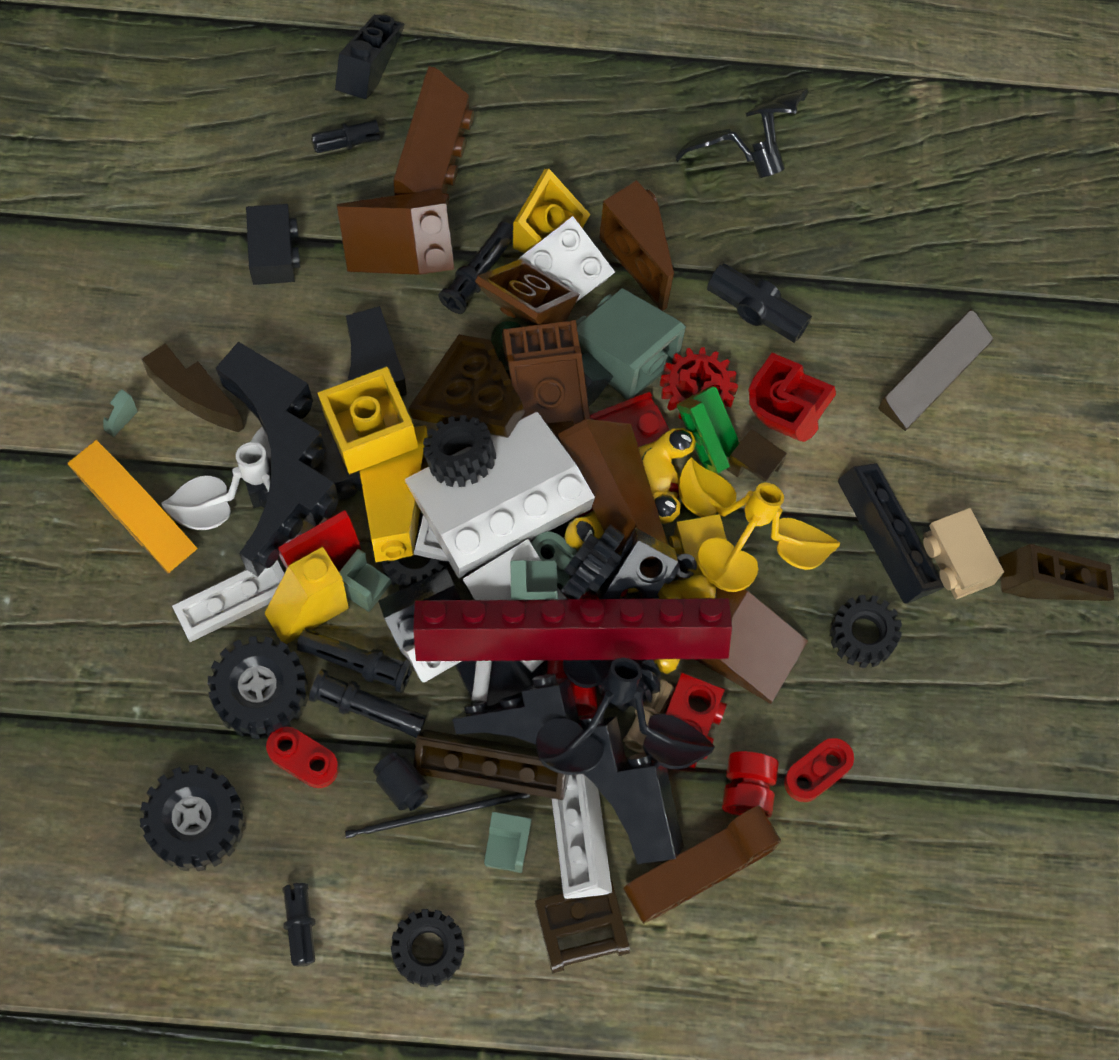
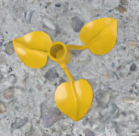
(728, 566)

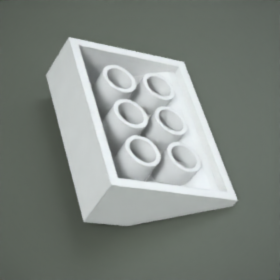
(523, 495)

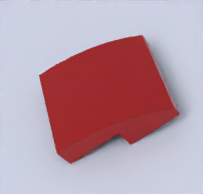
(334, 535)

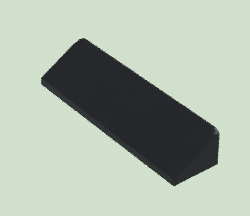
(890, 532)

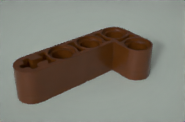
(704, 865)

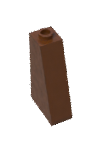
(616, 475)

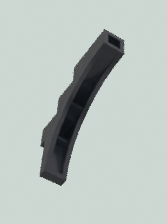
(370, 351)
(295, 488)
(634, 787)

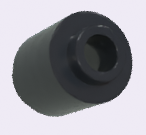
(401, 781)

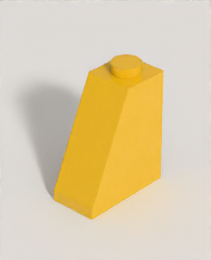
(306, 596)

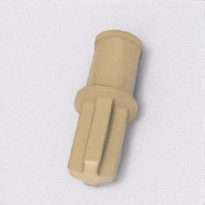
(660, 700)

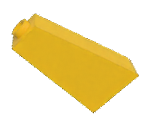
(390, 504)

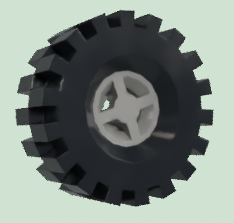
(250, 670)
(179, 804)

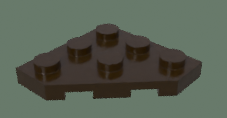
(472, 384)

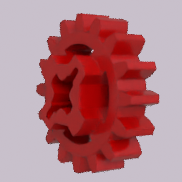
(681, 383)

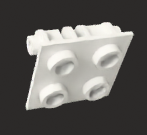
(570, 258)

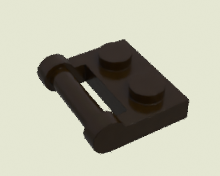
(572, 916)

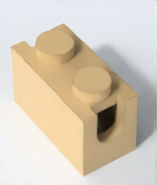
(962, 554)

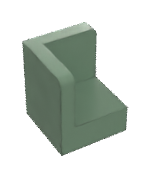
(533, 580)
(363, 582)
(507, 842)

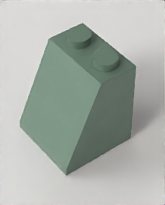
(630, 340)

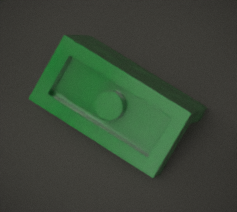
(711, 427)

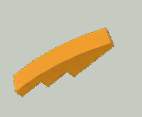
(132, 506)

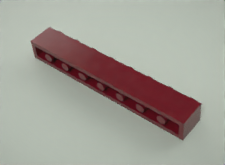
(572, 629)

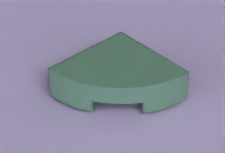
(122, 413)

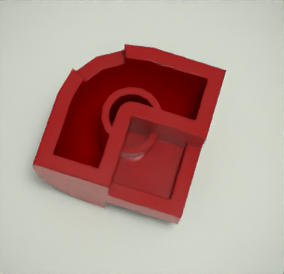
(789, 398)

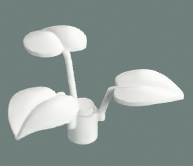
(203, 500)

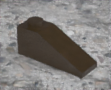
(1052, 574)

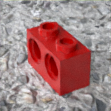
(690, 688)

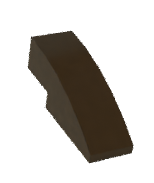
(191, 388)

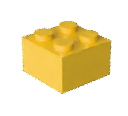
(368, 420)

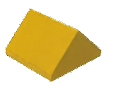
(544, 211)

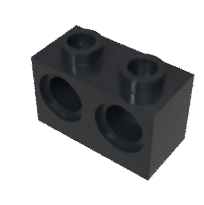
(631, 574)

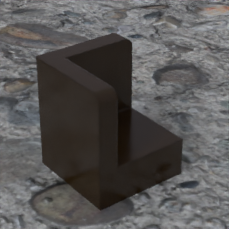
(756, 456)

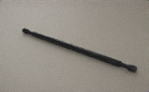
(435, 814)

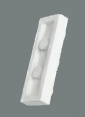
(227, 601)

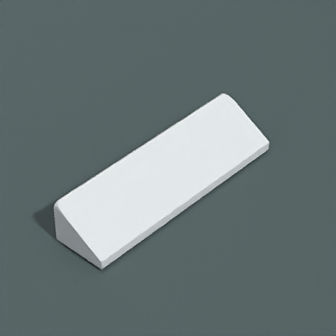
(581, 840)

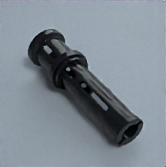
(466, 275)
(371, 664)
(351, 698)

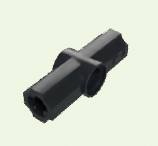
(759, 302)

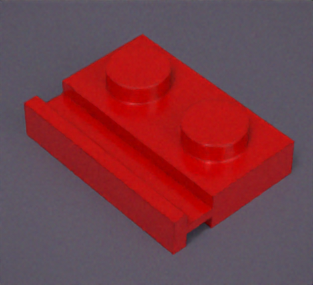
(641, 414)

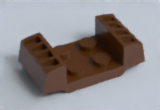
(547, 371)

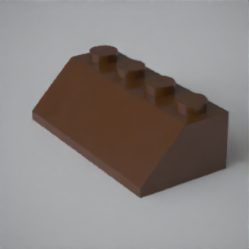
(434, 137)

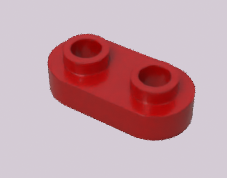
(300, 757)
(818, 771)

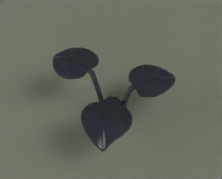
(765, 151)
(571, 751)

